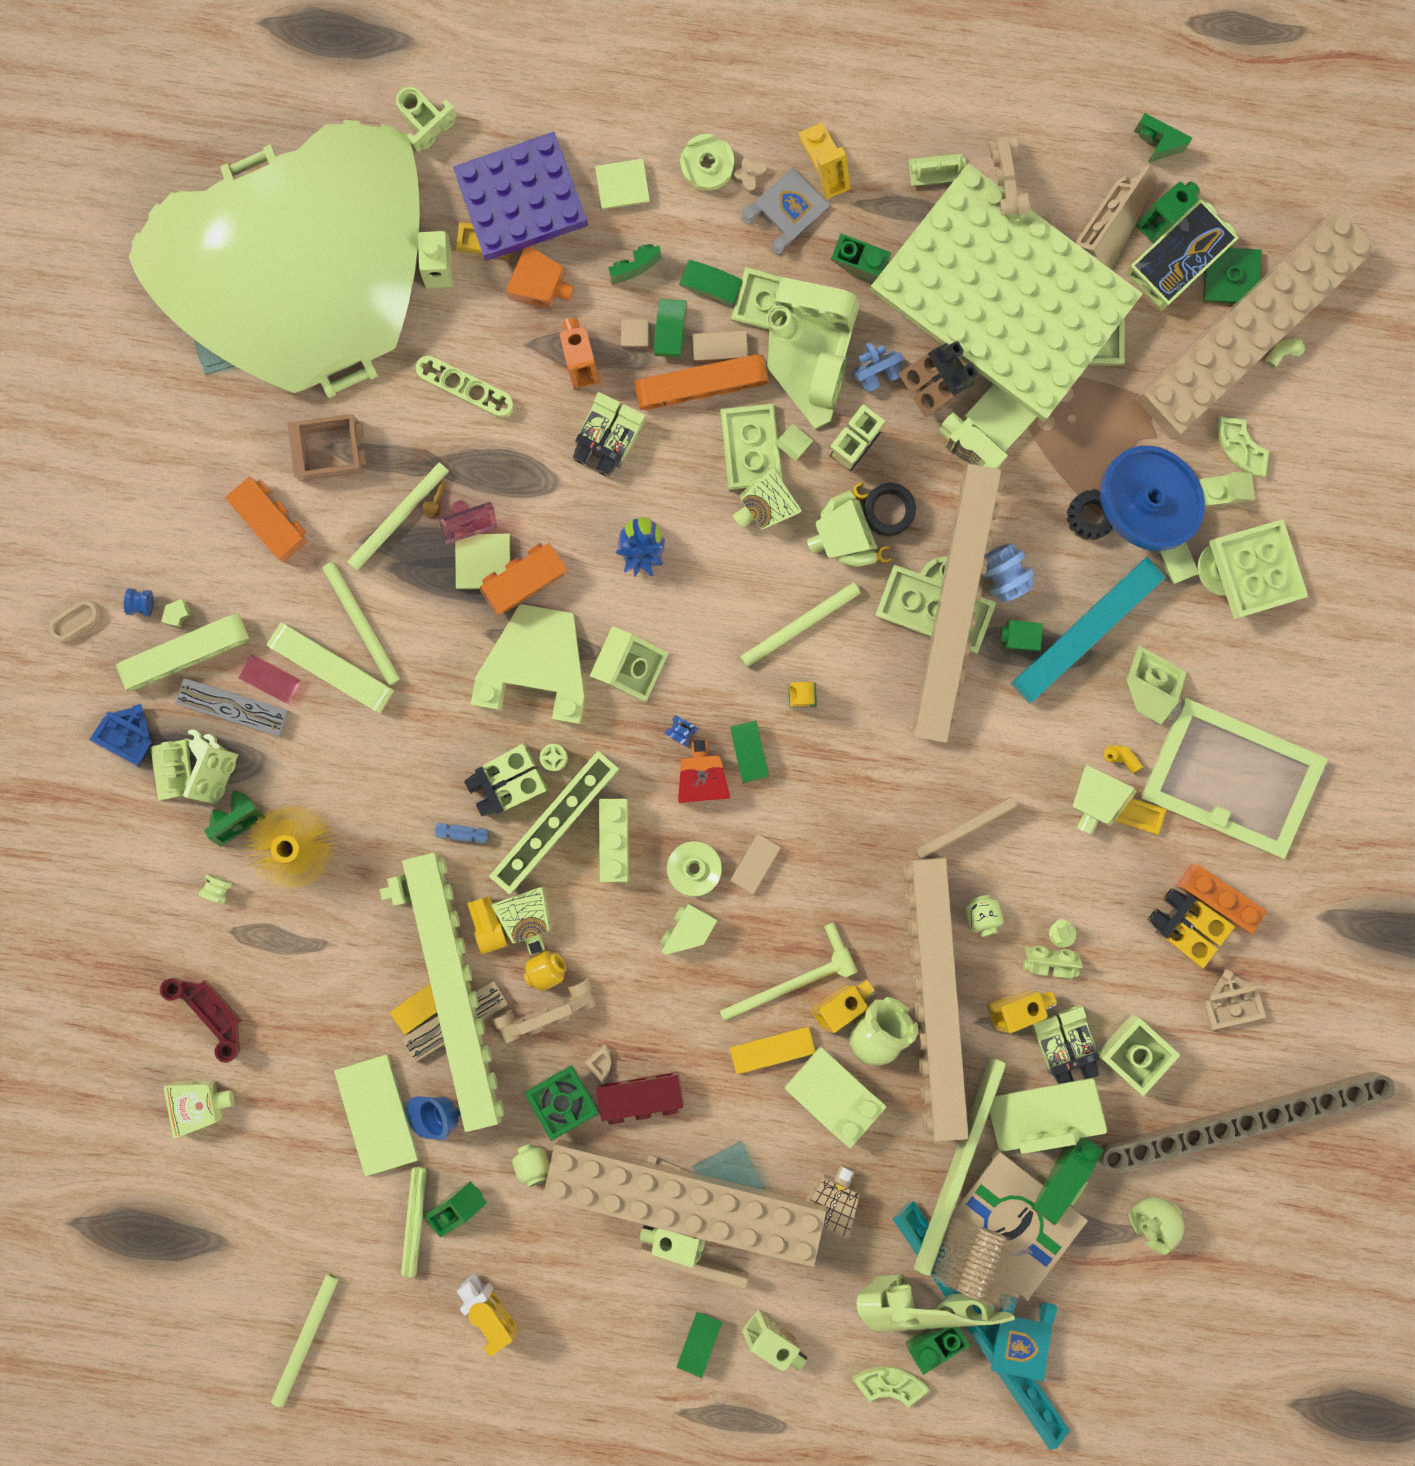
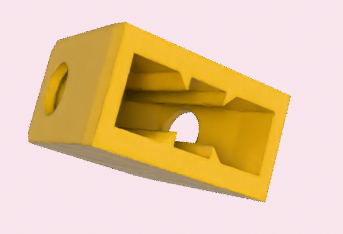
(1020, 1010)
(833, 1013)

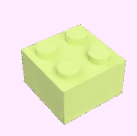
(1138, 1054)

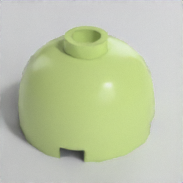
(1159, 1222)

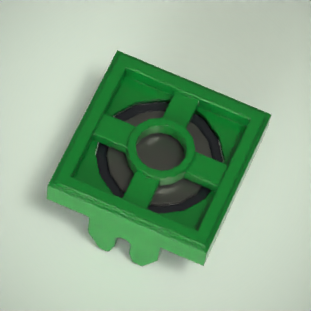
(561, 1102)

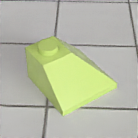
(1154, 684)

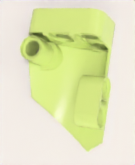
(812, 344)
(890, 1306)

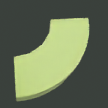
(1241, 448)
(891, 1382)

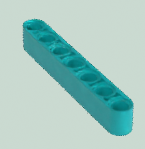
(1088, 630)

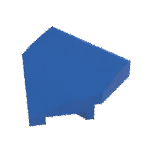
(124, 734)

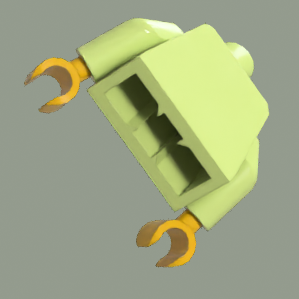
(846, 532)

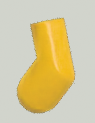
(1122, 754)

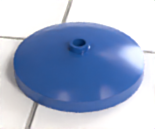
(1152, 498)

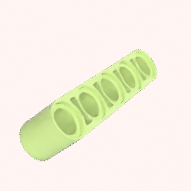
(182, 652)
(330, 667)

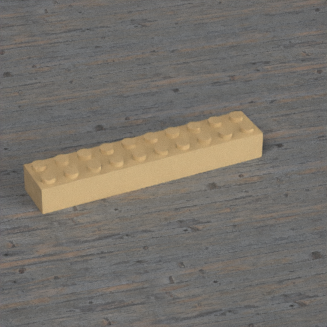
(1256, 323)
(937, 999)
(685, 1202)

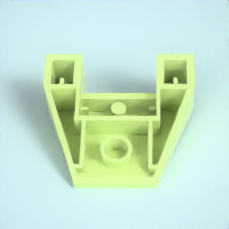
(536, 653)

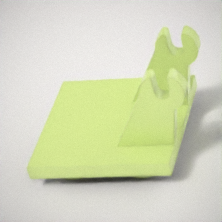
(211, 769)

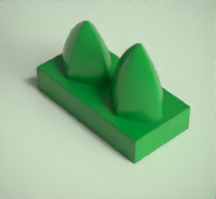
(226, 827)

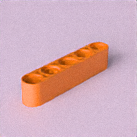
(701, 382)

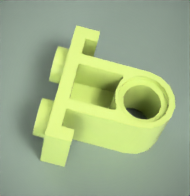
(424, 117)

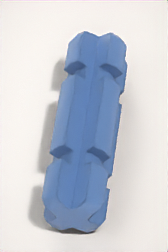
(461, 833)

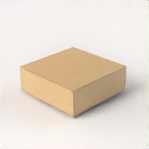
(634, 333)

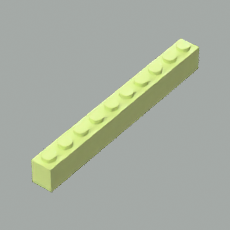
(452, 991)

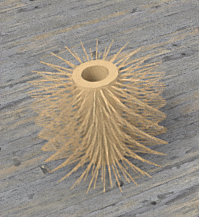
(981, 1263)

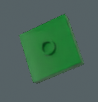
(1232, 275)

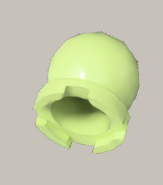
(882, 1032)

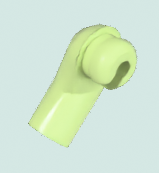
(1284, 347)

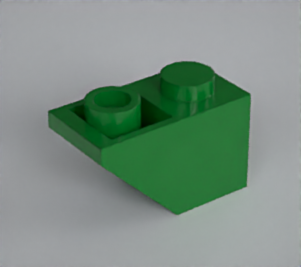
(860, 258)
(936, 1346)

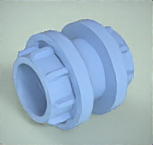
(1007, 572)

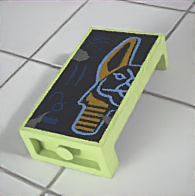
(1182, 254)

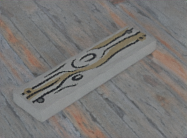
(232, 707)

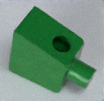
(1168, 210)

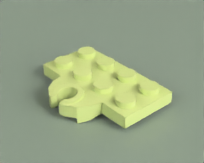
(913, 599)

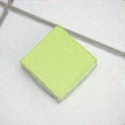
(794, 442)

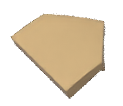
(1233, 1003)

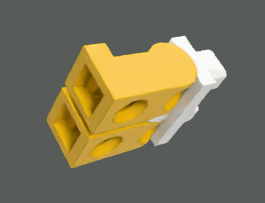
(487, 1313)

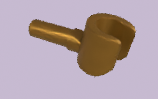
(432, 508)

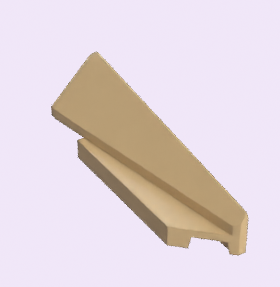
(1117, 216)

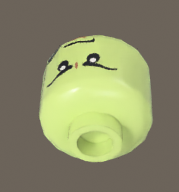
(984, 915)

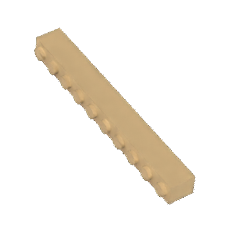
(956, 602)

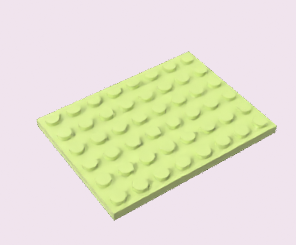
(1008, 290)

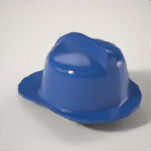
(432, 1116)

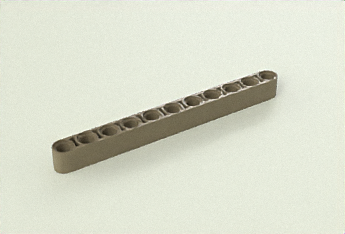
(1259, 1123)

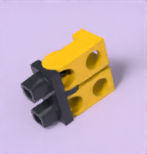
(1182, 921)

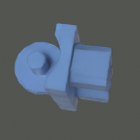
(867, 373)

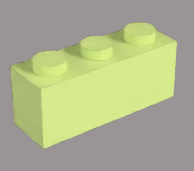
(614, 840)

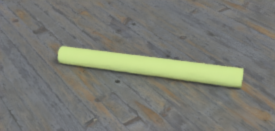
(398, 516)
(361, 623)
(800, 624)
(305, 1340)

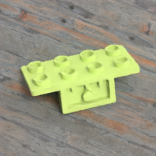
(1047, 1116)

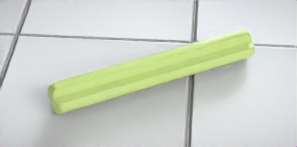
(414, 1221)

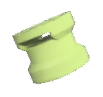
(552, 754)
(215, 888)

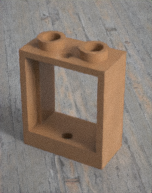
(299, 449)

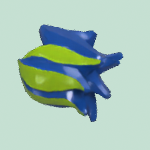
(641, 545)

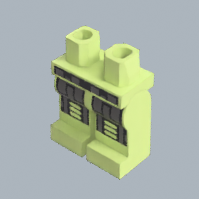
(971, 443)

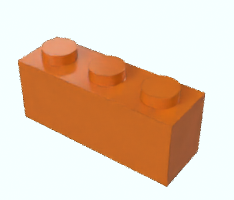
(267, 518)
(522, 578)
(1221, 898)

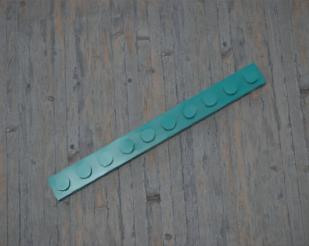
(1024, 1390)

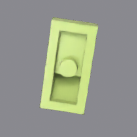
(1228, 489)

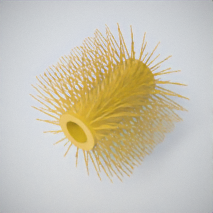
(281, 847)

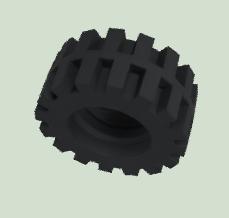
(1075, 516)

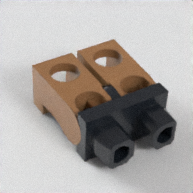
(945, 372)

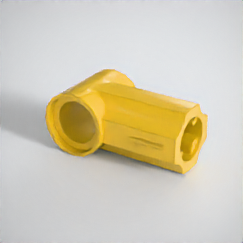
(489, 932)

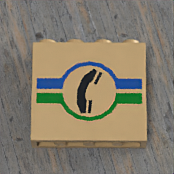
(1003, 1204)

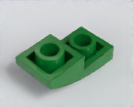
(644, 259)
(710, 281)
(670, 328)
(749, 752)
(699, 1345)

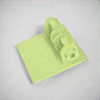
(171, 768)

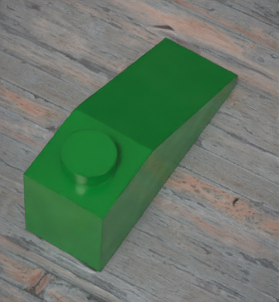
(1066, 1179)

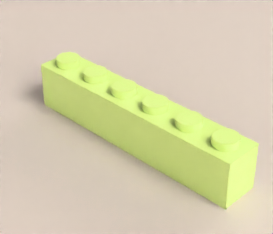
(554, 822)

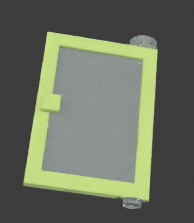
(1234, 777)

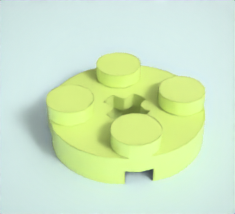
(692, 157)

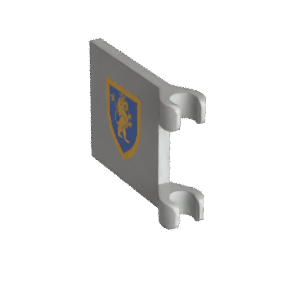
(790, 206)

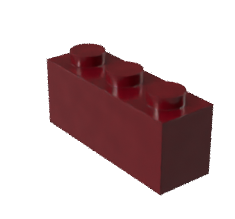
(640, 1097)

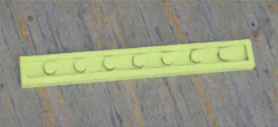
(959, 1167)

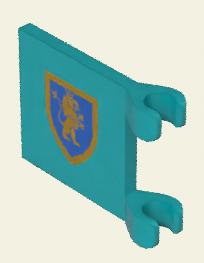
(1023, 1343)

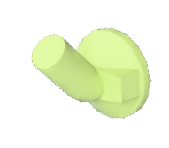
(1062, 933)

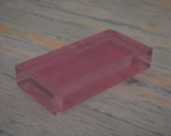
(269, 679)

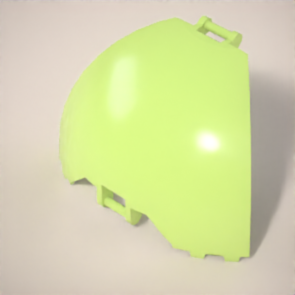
(294, 260)

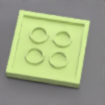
(1258, 569)

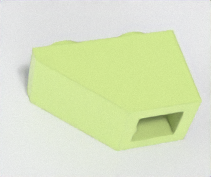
(690, 931)

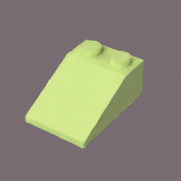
(835, 1097)

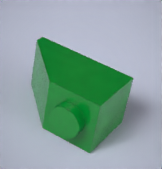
(455, 1209)

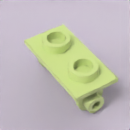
(935, 169)
(1065, 962)

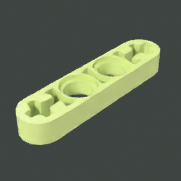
(462, 391)

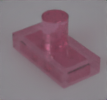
(467, 521)

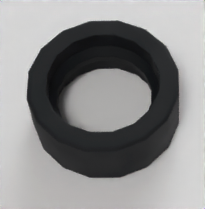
(907, 498)

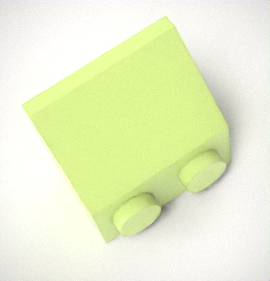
(629, 664)

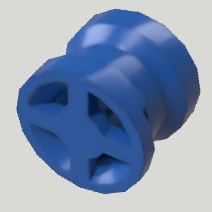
(138, 602)
(679, 733)

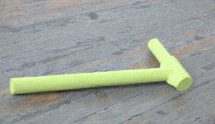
(841, 963)

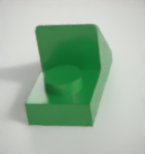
(1168, 139)

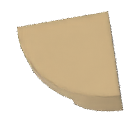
(600, 1062)

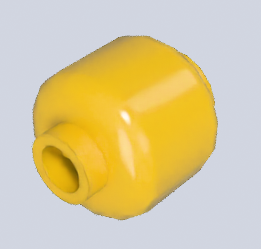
(545, 971)

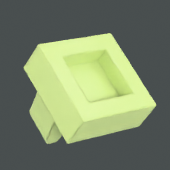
(397, 890)

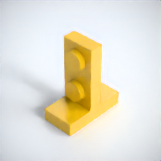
(826, 159)

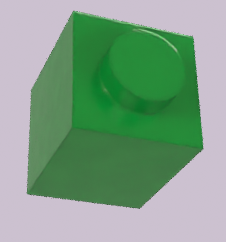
(1021, 636)

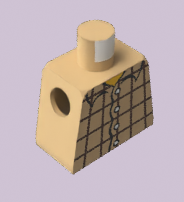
(839, 1198)

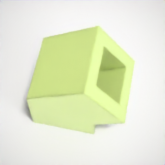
(176, 613)

